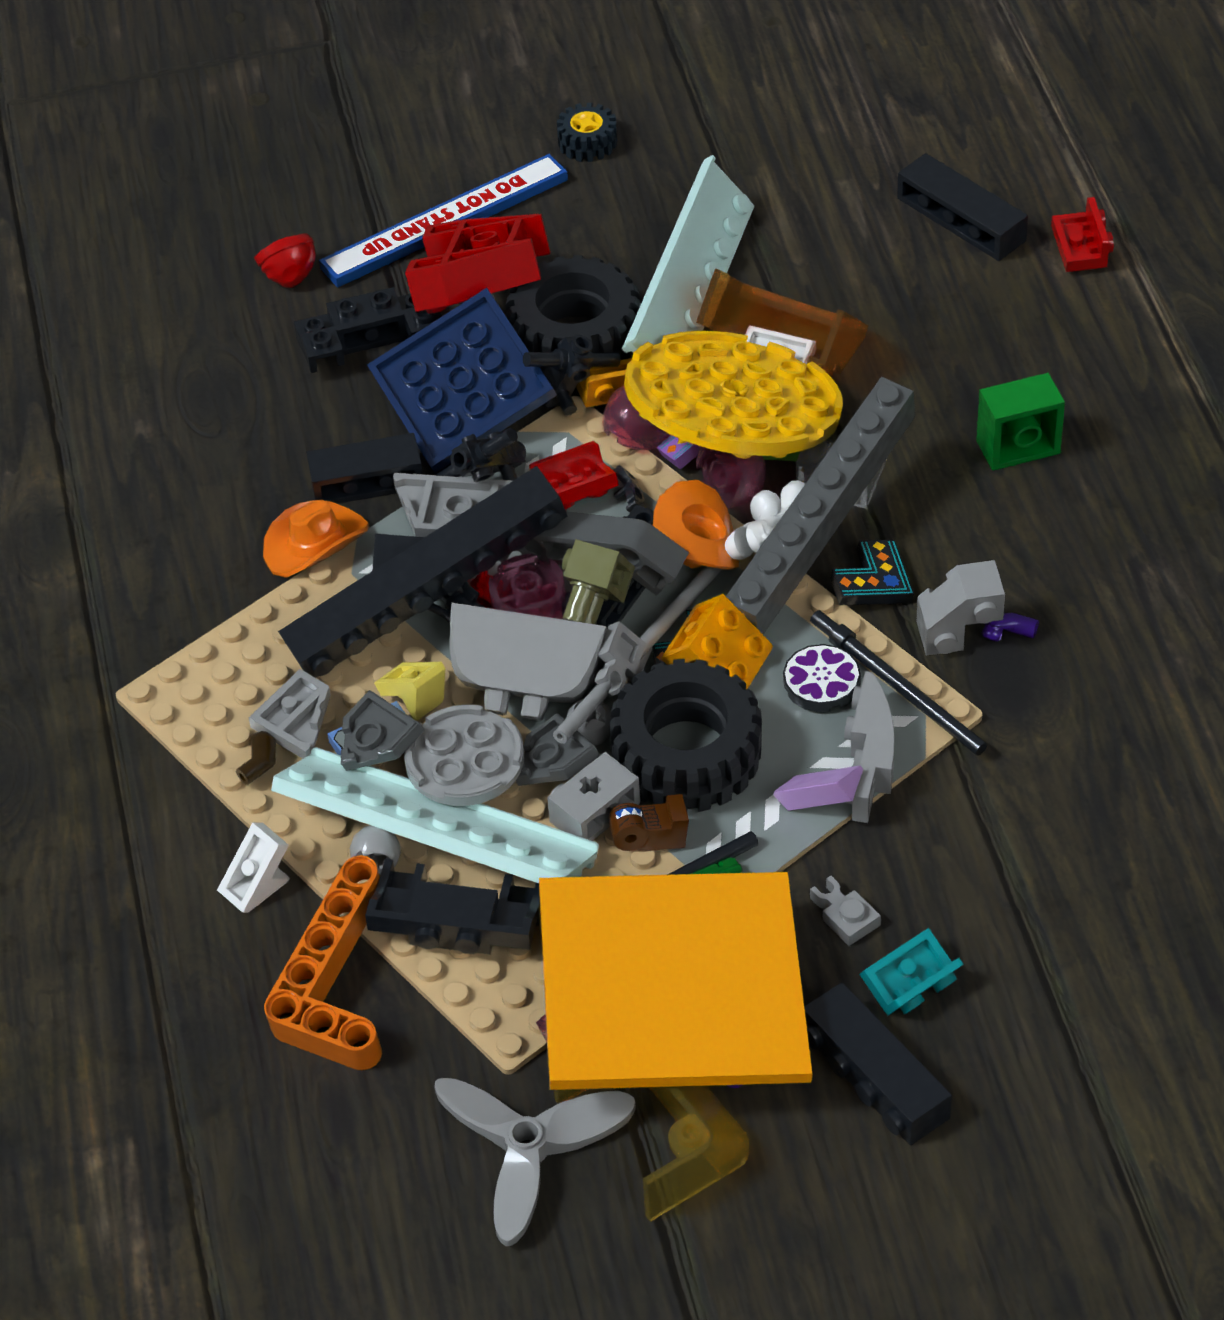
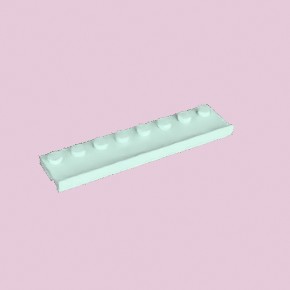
(699, 244)
(467, 831)

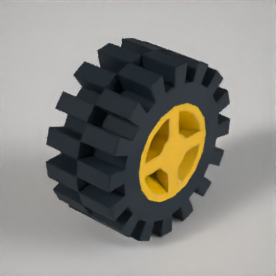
(587, 132)

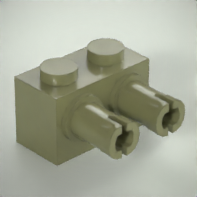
(595, 578)

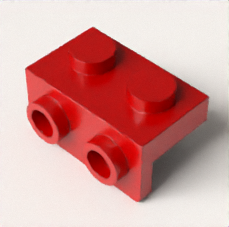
(1083, 238)
(578, 473)

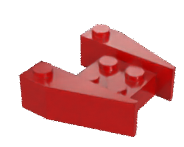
(475, 256)

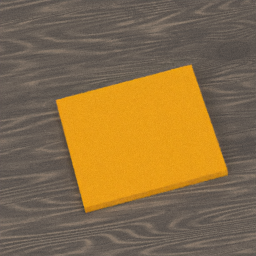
(672, 981)

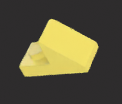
(417, 684)

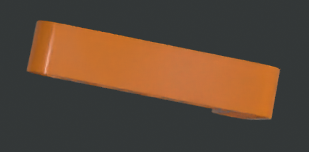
(323, 968)

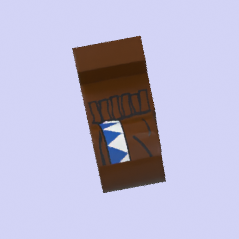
(650, 826)

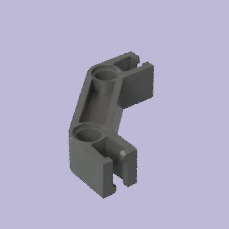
(651, 552)

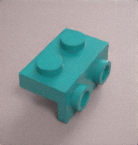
(909, 972)

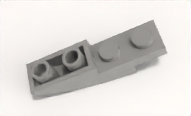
(871, 744)

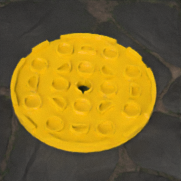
(733, 394)

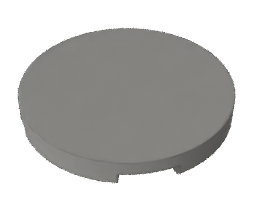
(465, 756)

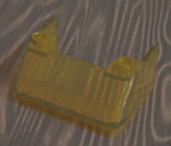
(703, 1140)

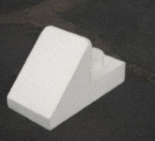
(255, 869)

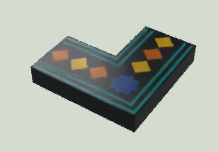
(878, 581)

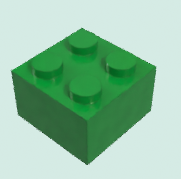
(1020, 421)

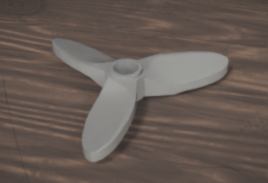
(554, 1131)

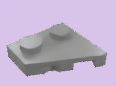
(294, 713)

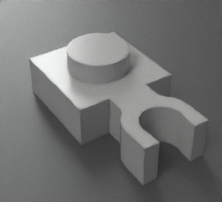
(622, 655)
(846, 915)

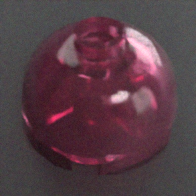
(628, 425)
(733, 477)
(528, 586)

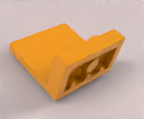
(722, 637)

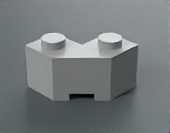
(967, 597)

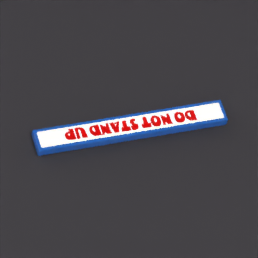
(476, 203)

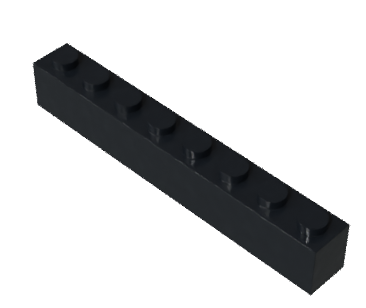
(424, 573)

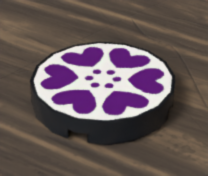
(821, 677)

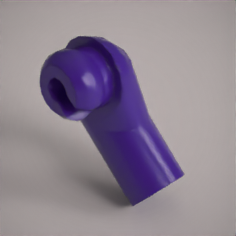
(1013, 623)

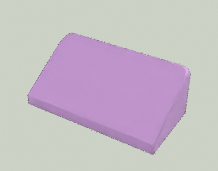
(819, 788)

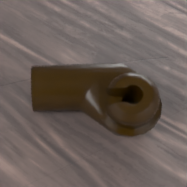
(262, 757)

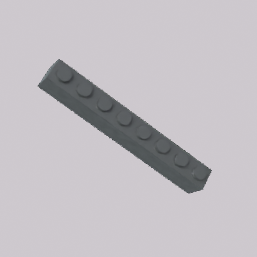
(823, 503)

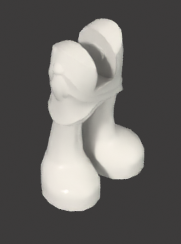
(766, 511)

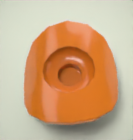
(696, 521)
(309, 535)

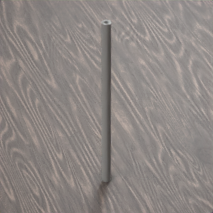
(650, 637)

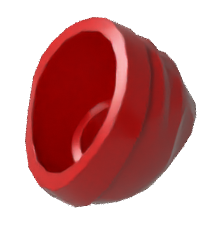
(288, 259)

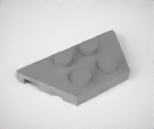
(436, 500)

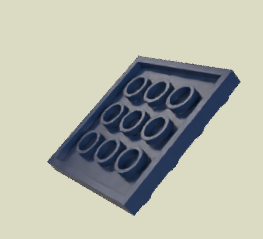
(460, 378)

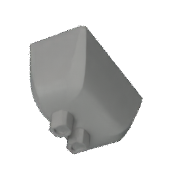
(524, 657)

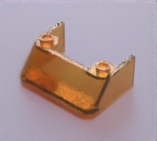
(736, 305)

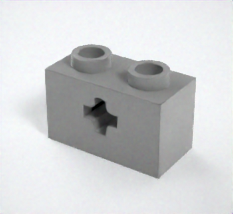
(588, 797)

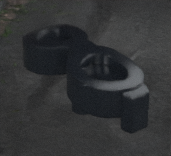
(630, 489)

